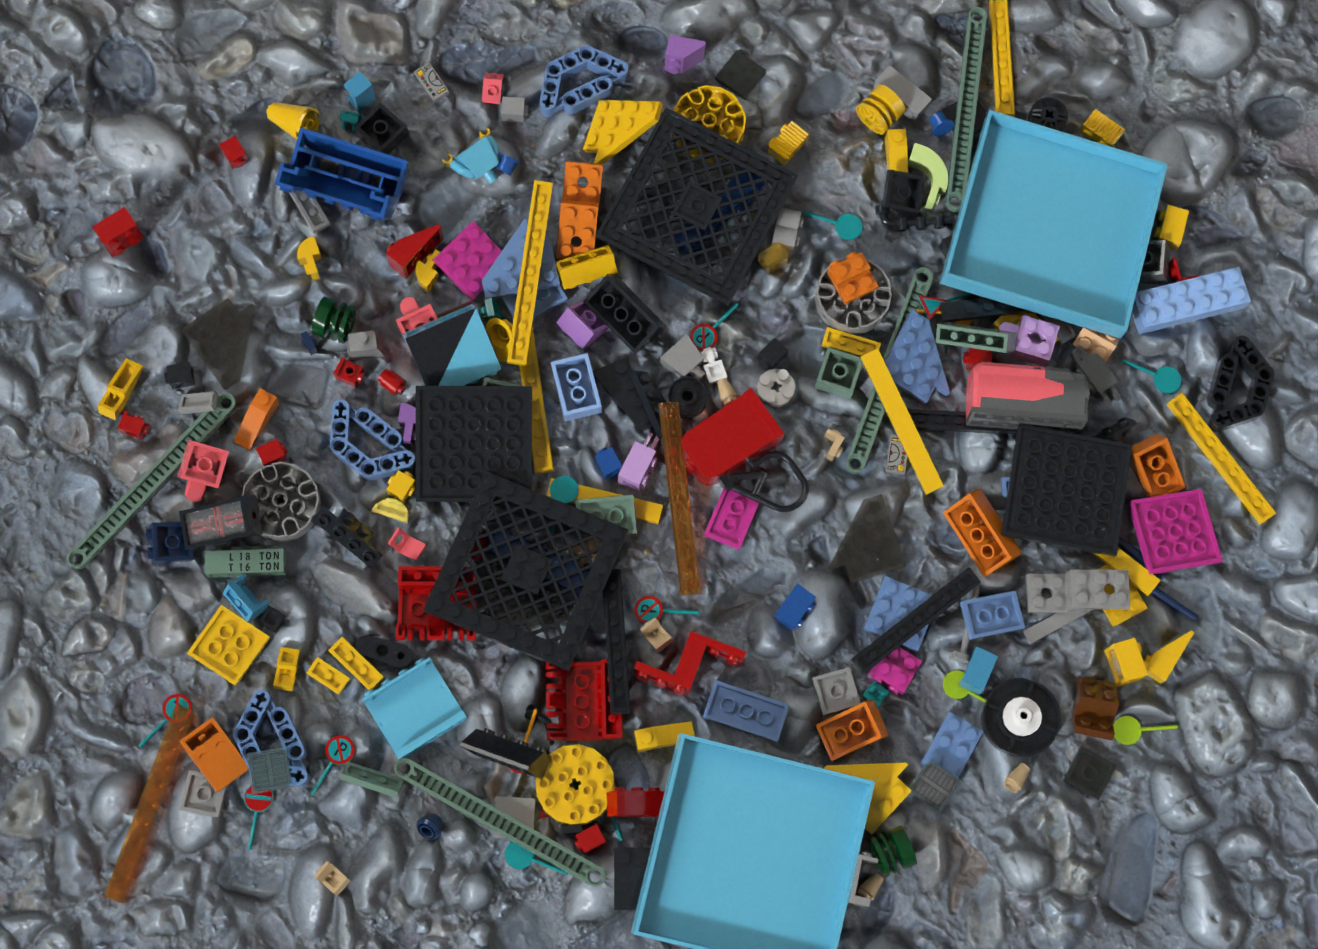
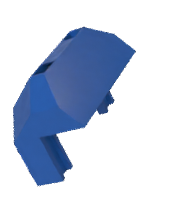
(352, 177)

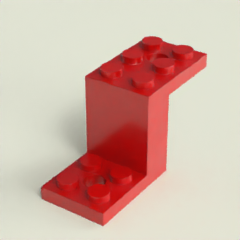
(689, 663)

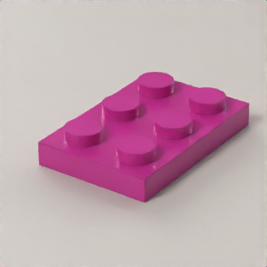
(731, 519)

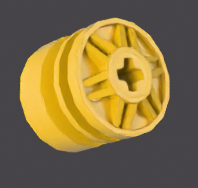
(880, 109)

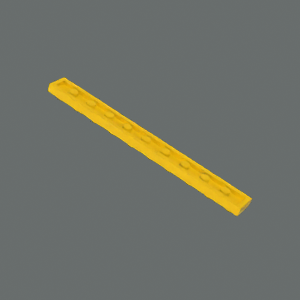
(530, 273)

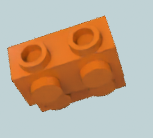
(852, 277)

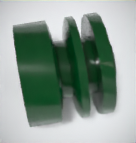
(329, 318)
(892, 851)

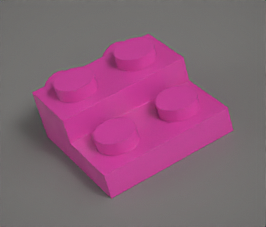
(896, 670)

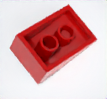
(410, 249)

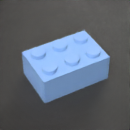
(576, 387)

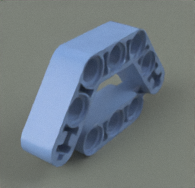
(608, 78)
(349, 450)
(280, 727)

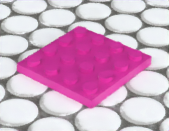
(1175, 531)

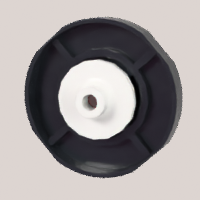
(1005, 726)

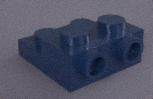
(167, 543)

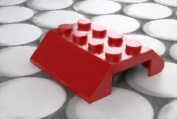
(414, 589)
(581, 704)

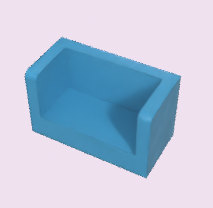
(361, 92)
(243, 599)
(978, 670)

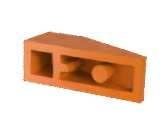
(256, 419)

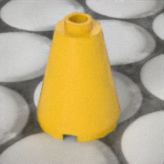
(292, 117)

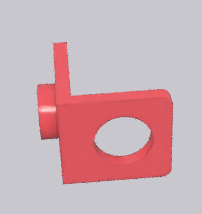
(492, 88)
(408, 546)

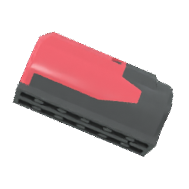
(1027, 395)

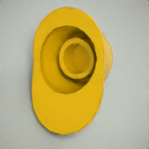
(500, 335)

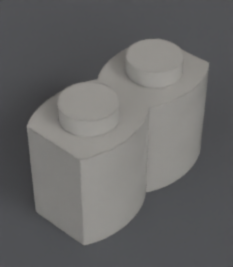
(786, 228)

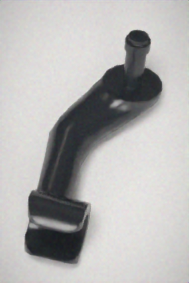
(541, 717)

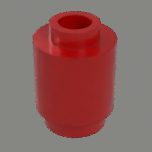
(392, 382)

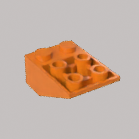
(214, 754)

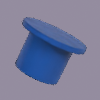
(941, 124)
(507, 164)

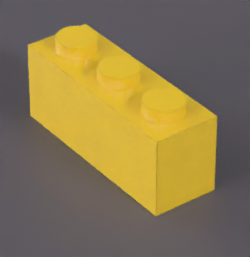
(586, 267)

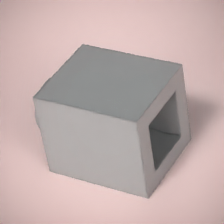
(513, 109)

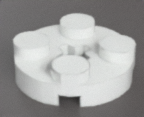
(781, 378)

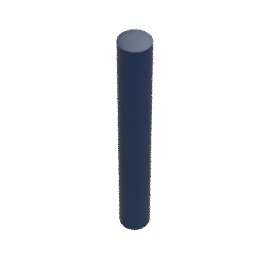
(1175, 604)

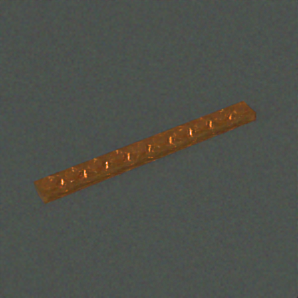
(679, 498)
(149, 804)

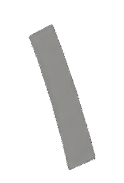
(1049, 625)

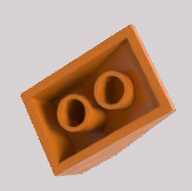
(1156, 466)
(852, 730)

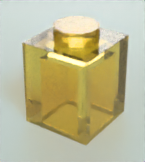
(773, 258)

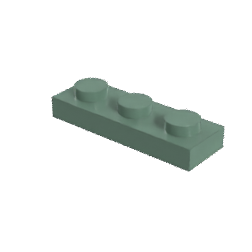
(372, 779)

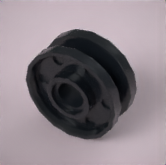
(693, 387)

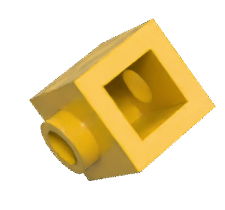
(401, 486)

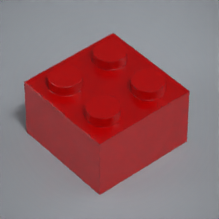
(118, 232)

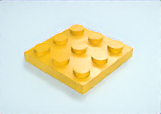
(228, 645)

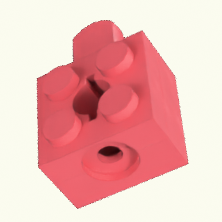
(414, 315)
(201, 467)

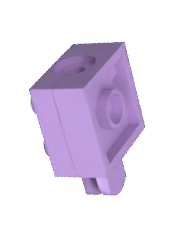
(1033, 340)
(638, 464)

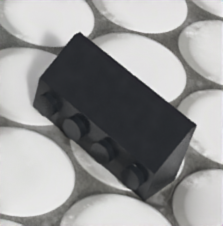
(624, 313)
(506, 752)

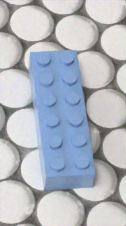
(1190, 300)

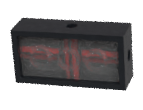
(220, 522)

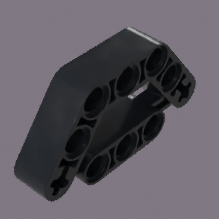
(1236, 356)

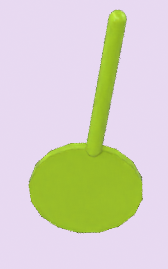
(953, 690)
(1128, 729)

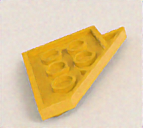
(619, 124)
(887, 791)

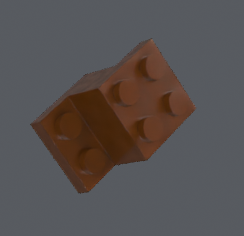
(1095, 707)

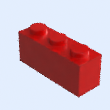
(634, 802)

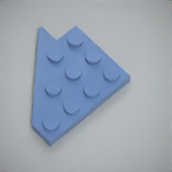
(505, 272)
(916, 361)

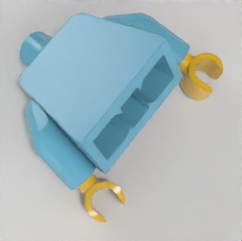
(477, 159)

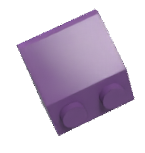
(683, 54)
(582, 324)

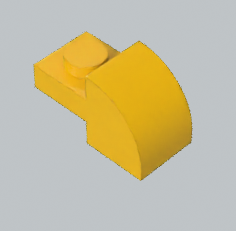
(307, 255)
(426, 272)

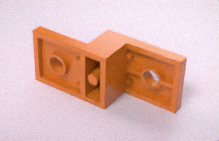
(579, 208)

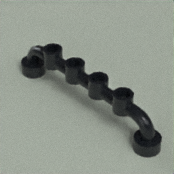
(919, 222)

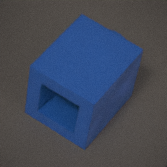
(608, 462)

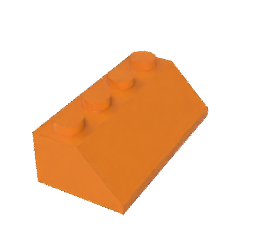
(980, 532)

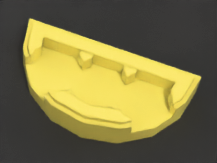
(392, 509)

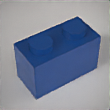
(795, 607)

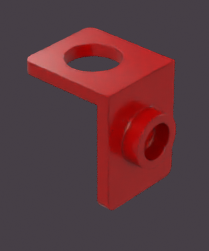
(1174, 272)

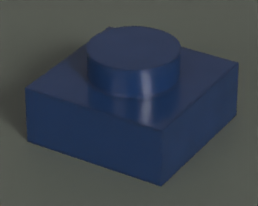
(310, 342)

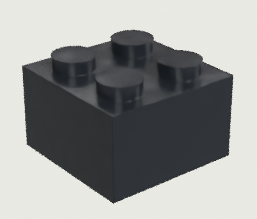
(381, 130)

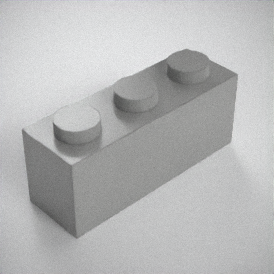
(913, 98)

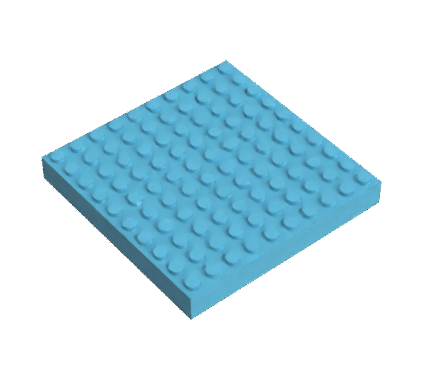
(1054, 224)
(751, 851)

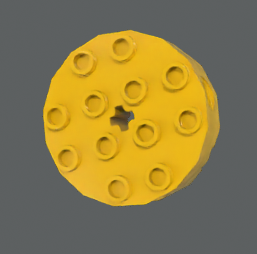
(716, 107)
(579, 765)

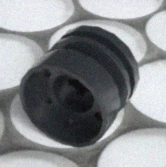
(1048, 113)

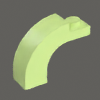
(934, 168)

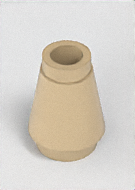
(726, 392)
(1016, 779)
(870, 887)

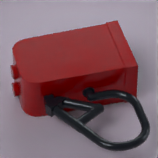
(733, 440)

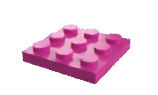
(468, 259)

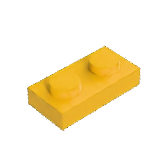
(328, 676)

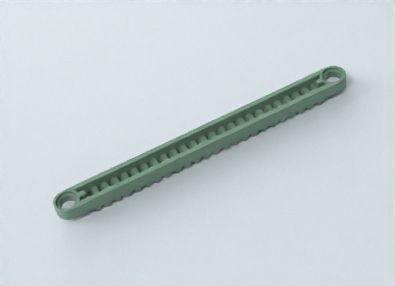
(966, 108)
(874, 409)
(149, 484)
(500, 822)

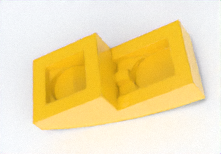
(286, 669)

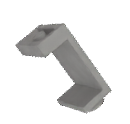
(857, 901)

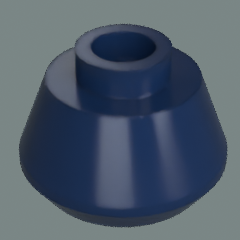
(430, 826)

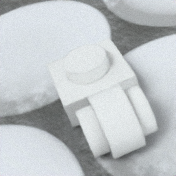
(715, 369)

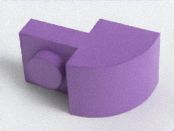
(407, 419)

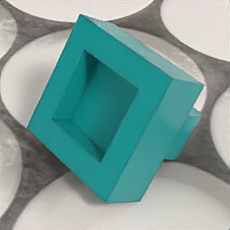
(350, 117)
(491, 309)
(876, 693)

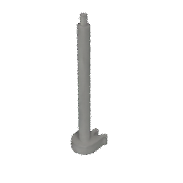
(962, 656)

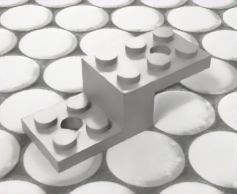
(1077, 591)

